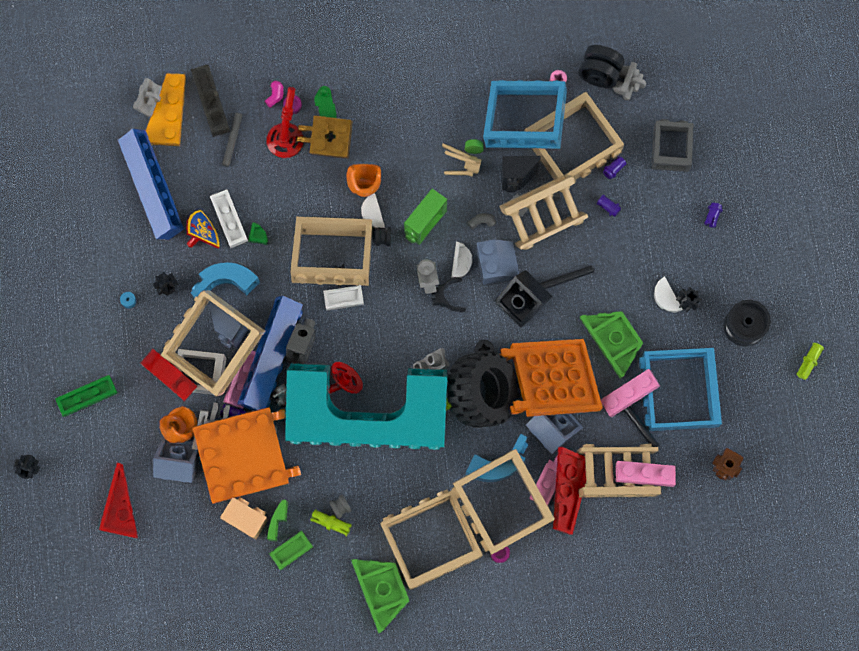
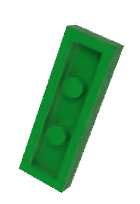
(86, 395)

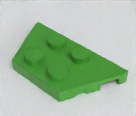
(614, 338)
(382, 590)

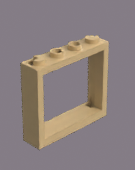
(598, 160)
(332, 227)
(238, 360)
(532, 488)
(410, 512)

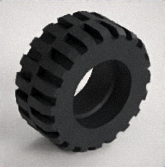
(465, 389)

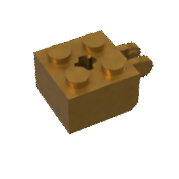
(319, 142)

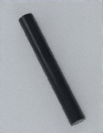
(568, 277)
(641, 427)

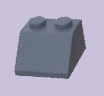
(496, 261)
(228, 329)
(554, 430)
(175, 461)

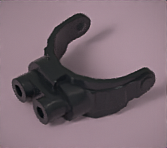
(440, 299)

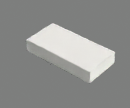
(343, 297)

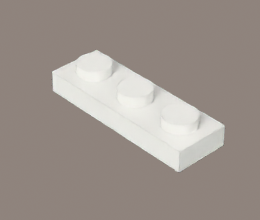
(228, 218)

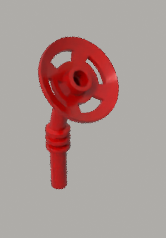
(283, 131)
(345, 380)

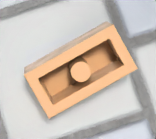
(244, 518)

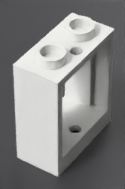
(220, 363)

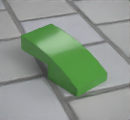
(279, 515)

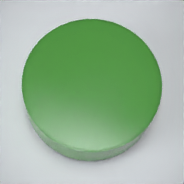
(474, 146)

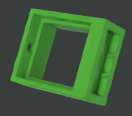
(425, 217)

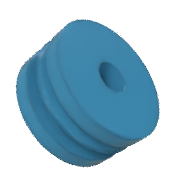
(128, 304)

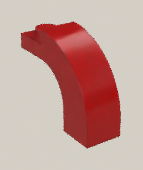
(168, 374)

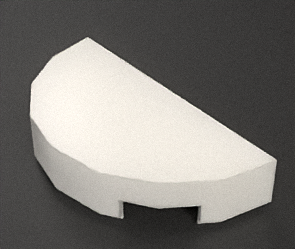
(371, 210)
(462, 261)
(665, 297)

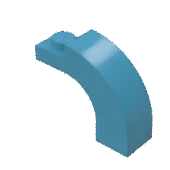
(226, 273)
(502, 471)

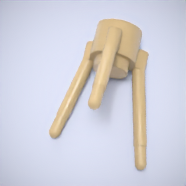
(472, 163)

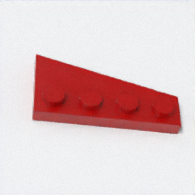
(569, 479)

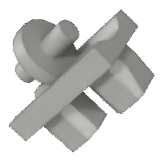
(632, 81)
(148, 97)
(427, 275)
(433, 361)

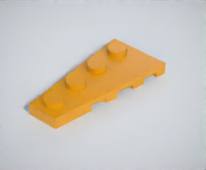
(166, 120)

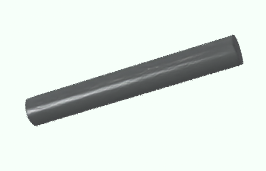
(232, 140)

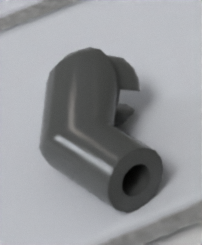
(482, 218)

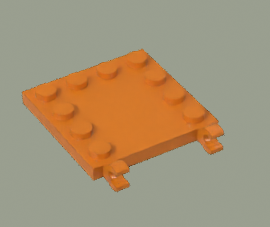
(553, 378)
(242, 454)

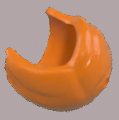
(363, 179)
(181, 423)

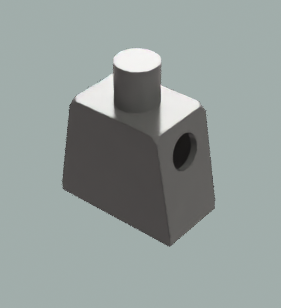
(301, 342)

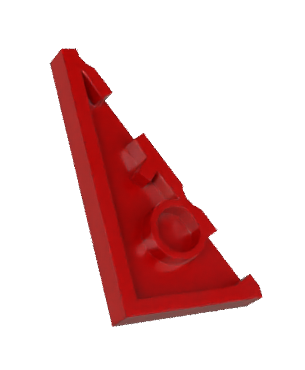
(118, 511)

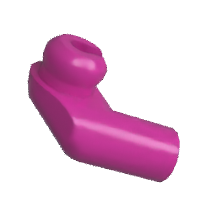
(277, 94)

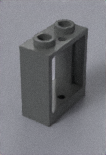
(672, 163)

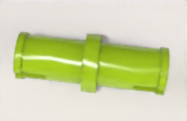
(331, 522)

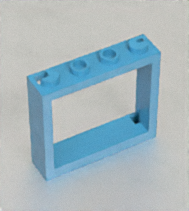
(525, 139)
(711, 386)

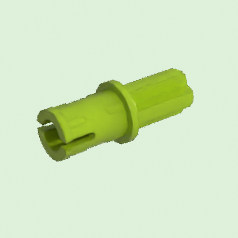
(810, 361)

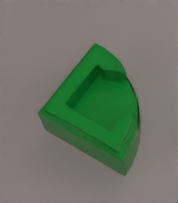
(257, 234)

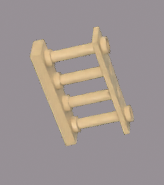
(529, 201)
(610, 488)

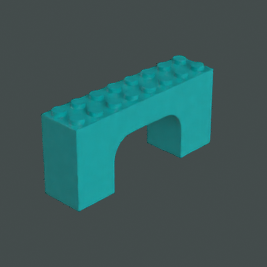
(317, 420)

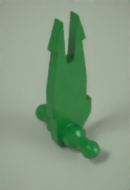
(325, 103)

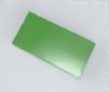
(291, 550)

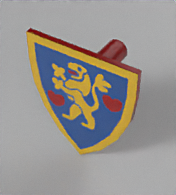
(201, 229)

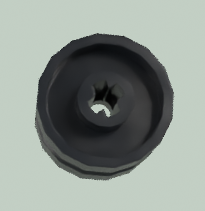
(601, 66)
(755, 315)

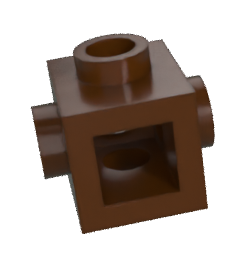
(730, 459)

